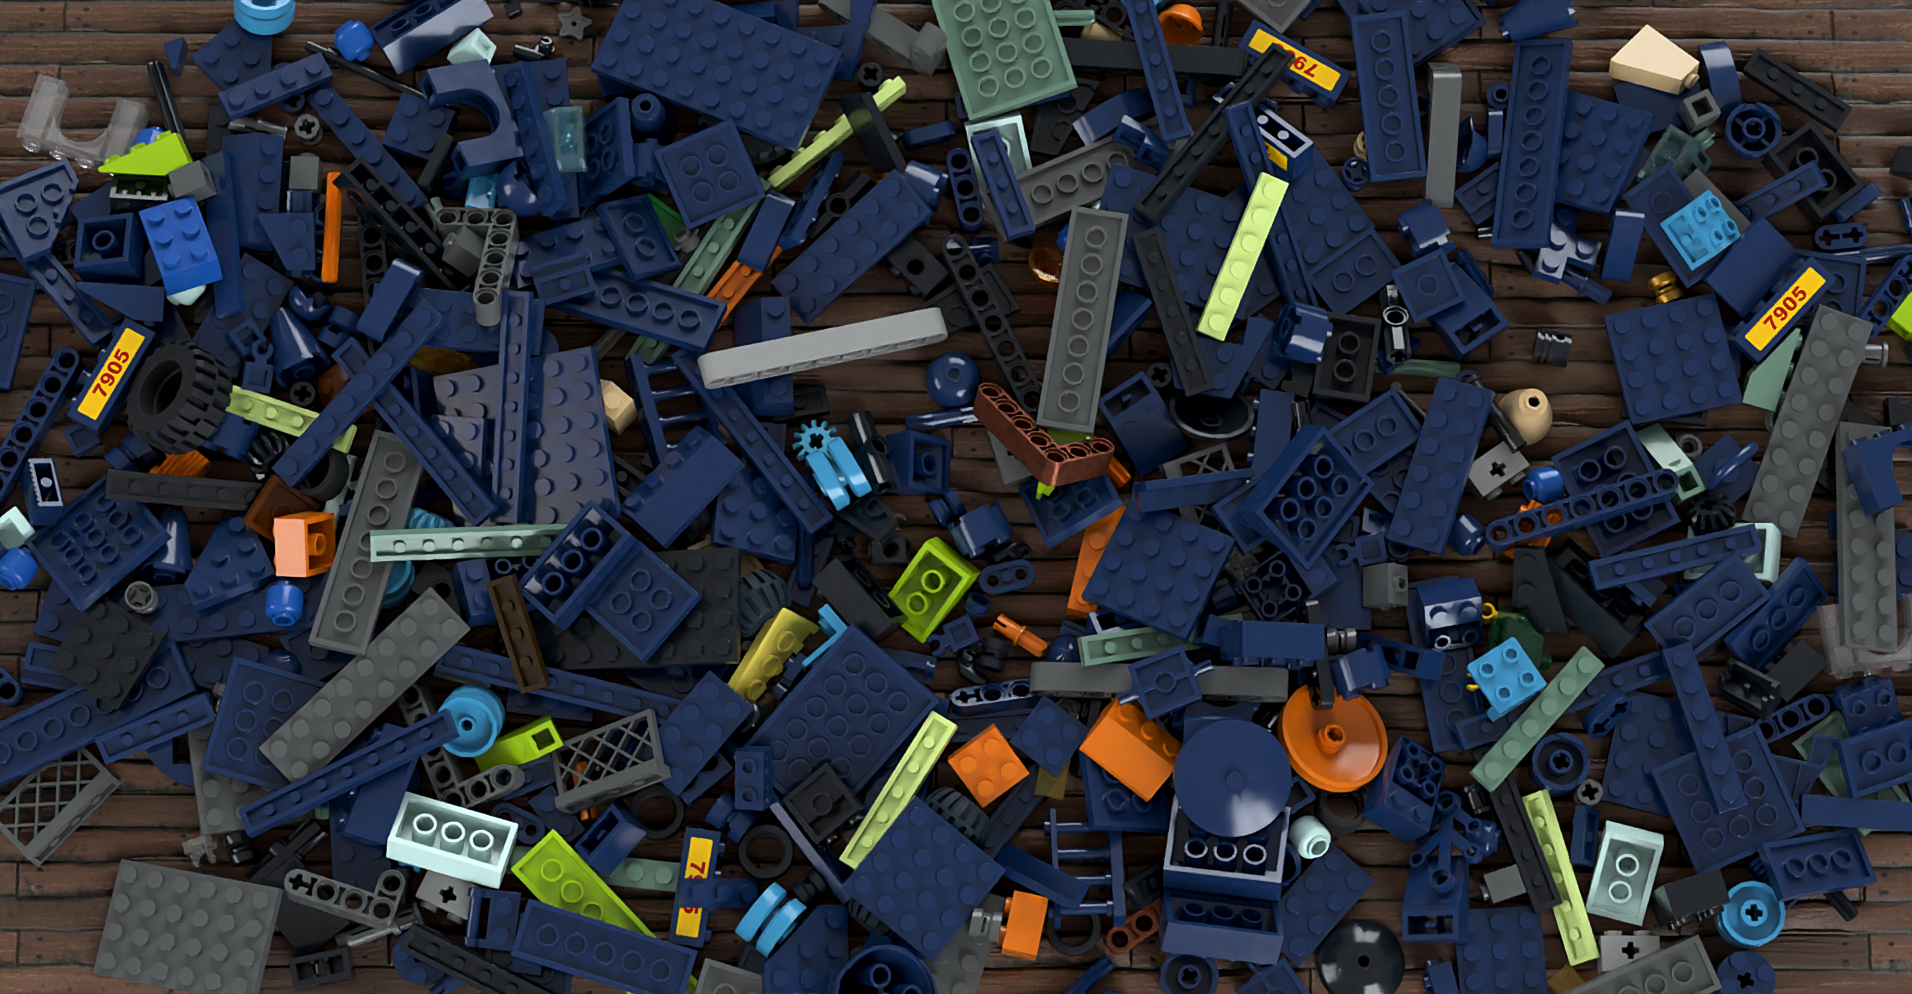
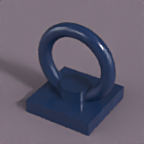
(1727, 468)

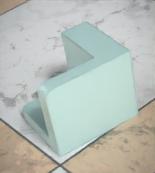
(471, 48)
(14, 529)

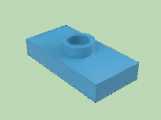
(481, 192)

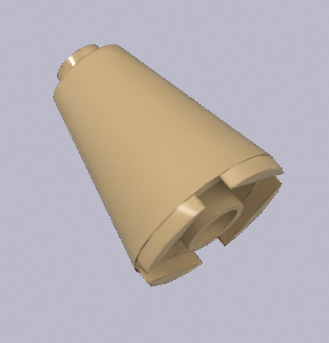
(1528, 413)

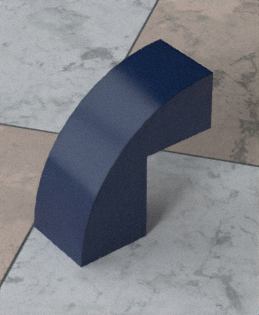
(1721, 75)
(1105, 118)
(166, 760)

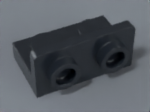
(137, 193)

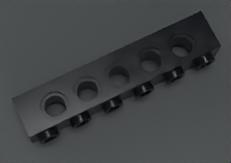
(400, 226)

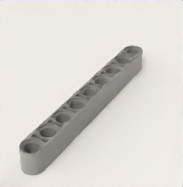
(822, 348)

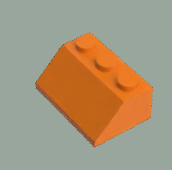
(1132, 748)

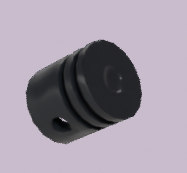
(1551, 348)

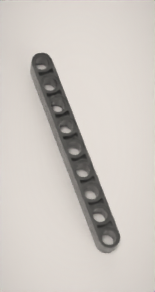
(1109, 679)

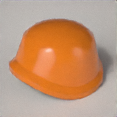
(1181, 25)

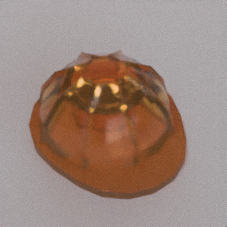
(1046, 265)

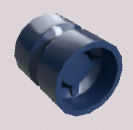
(341, 327)
(131, 455)
(733, 821)

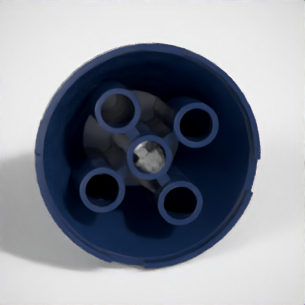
(884, 971)

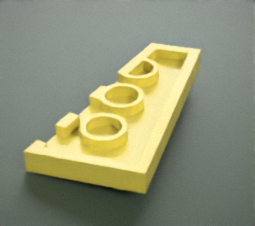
(769, 650)

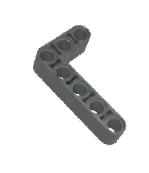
(918, 50)
(1444, 85)
(502, 238)
(436, 764)

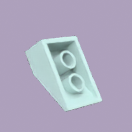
(1013, 138)
(1763, 565)
(1624, 873)

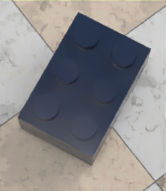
(1272, 644)

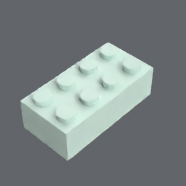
(452, 840)

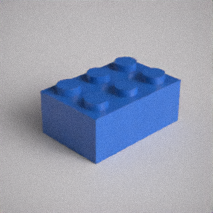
(180, 245)

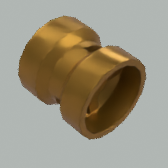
(1665, 288)

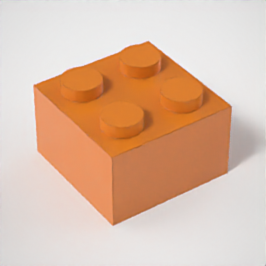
(304, 543)
(988, 765)
(1024, 925)

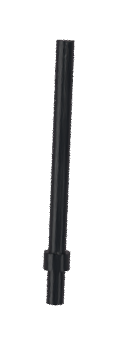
(333, 57)

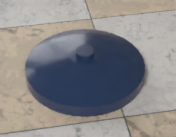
(1232, 777)

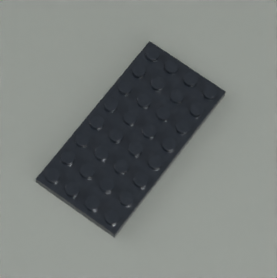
(704, 637)

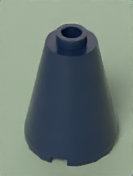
(1537, 18)
(652, 120)
(295, 349)
(173, 560)

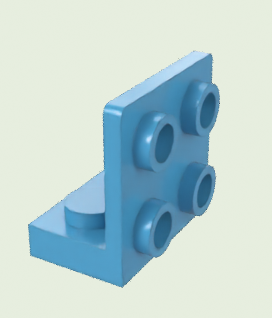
(1701, 229)
(832, 627)
(1506, 678)

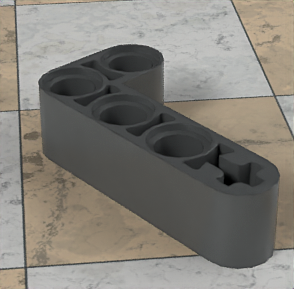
(343, 892)

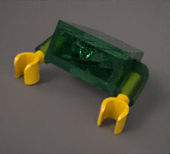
(1516, 625)

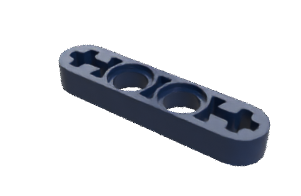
(1886, 298)
(1004, 690)

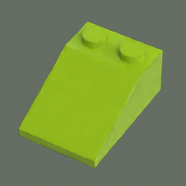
(932, 587)

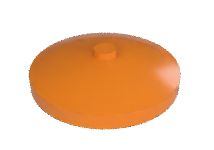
(1334, 746)

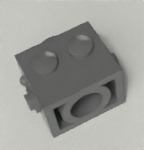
(1385, 586)

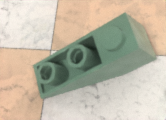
(1766, 378)
(1666, 454)

